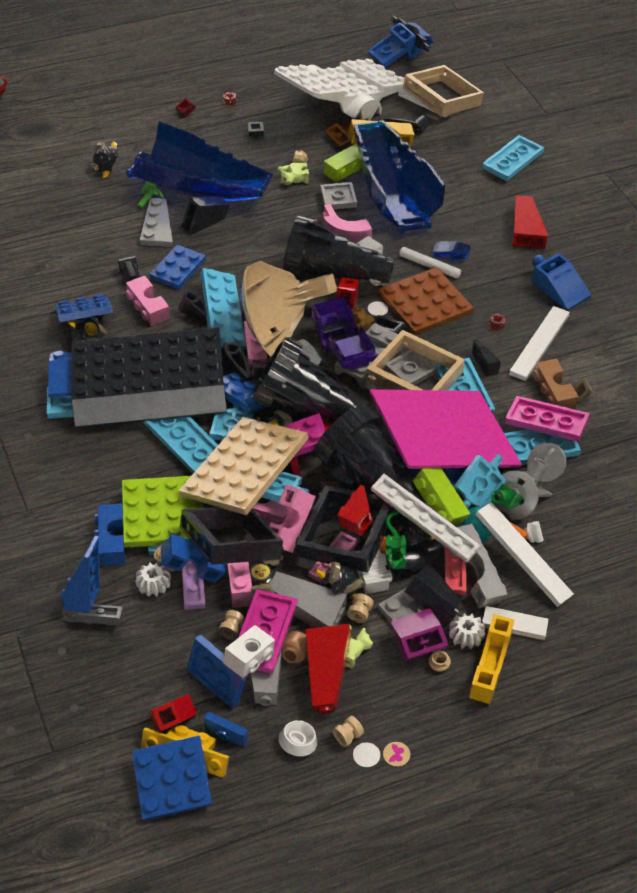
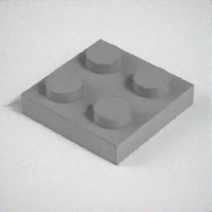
(339, 195)
(410, 367)
(399, 606)

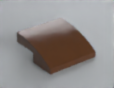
(340, 135)

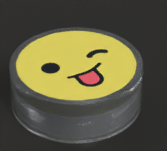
(260, 573)

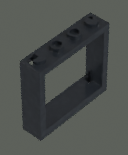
(195, 526)
(327, 554)

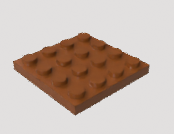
(425, 301)

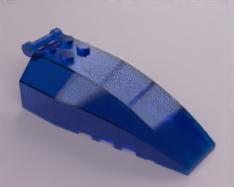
(197, 169)
(396, 178)

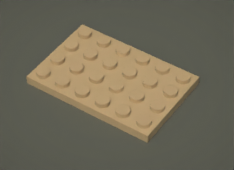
(244, 465)

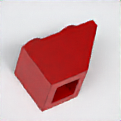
(356, 513)
(172, 713)

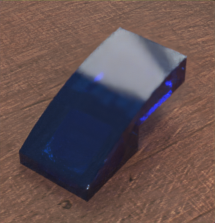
(455, 249)

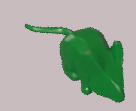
(395, 547)

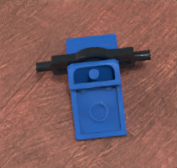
(404, 39)

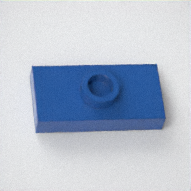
(225, 729)

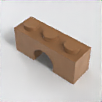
(549, 376)

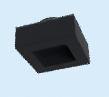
(255, 129)

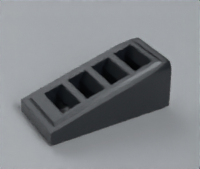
(390, 324)
(485, 358)

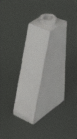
(316, 603)
(266, 685)

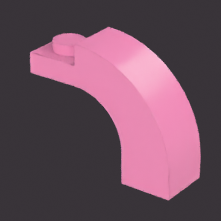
(351, 230)

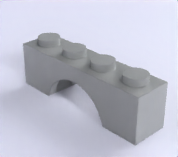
(488, 588)

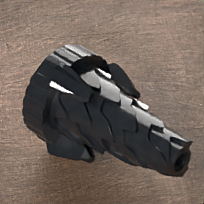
(318, 252)
(299, 384)
(362, 450)

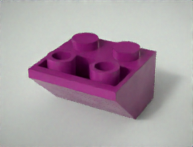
(418, 635)

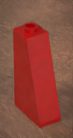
(528, 225)
(327, 663)

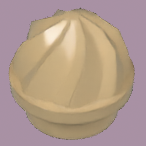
(300, 157)

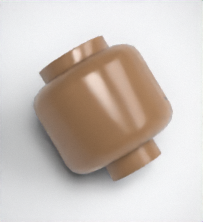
(295, 647)

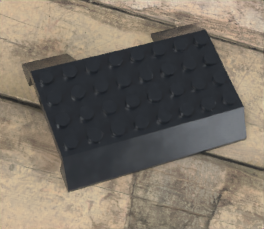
(147, 377)

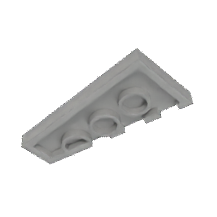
(156, 226)

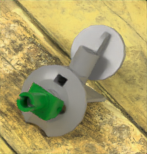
(544, 464)

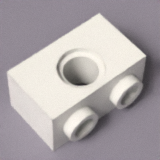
(249, 651)

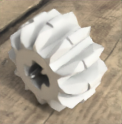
(153, 579)
(467, 631)

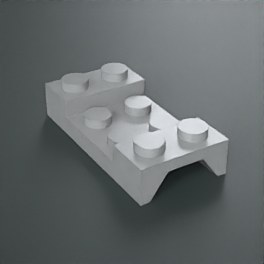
(381, 339)

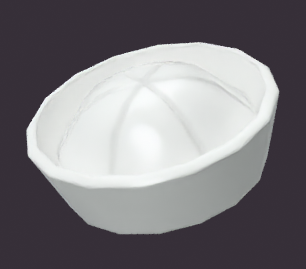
(298, 738)

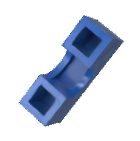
(109, 522)
(179, 551)

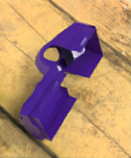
(337, 317)

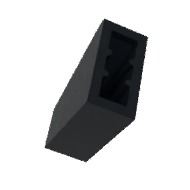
(203, 213)
(434, 593)

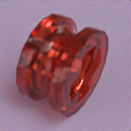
(230, 98)
(497, 325)

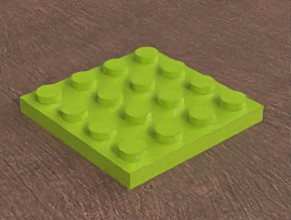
(153, 510)

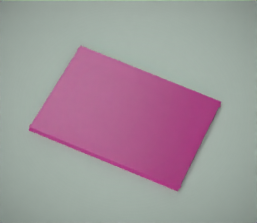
(442, 428)

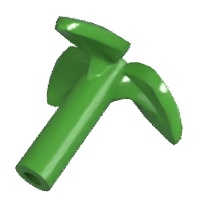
(149, 190)

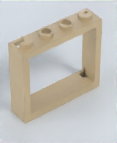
(416, 83)
(404, 339)

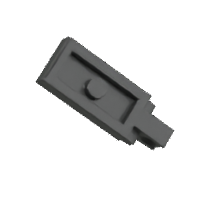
(98, 614)

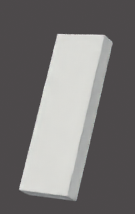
(523, 625)

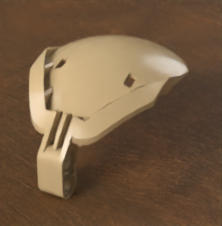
(278, 301)

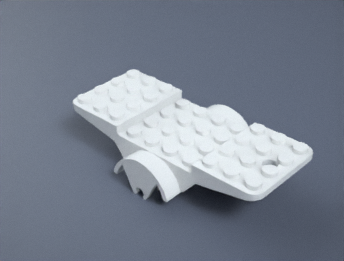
(353, 84)

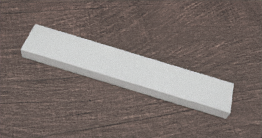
(539, 343)
(425, 518)
(524, 554)

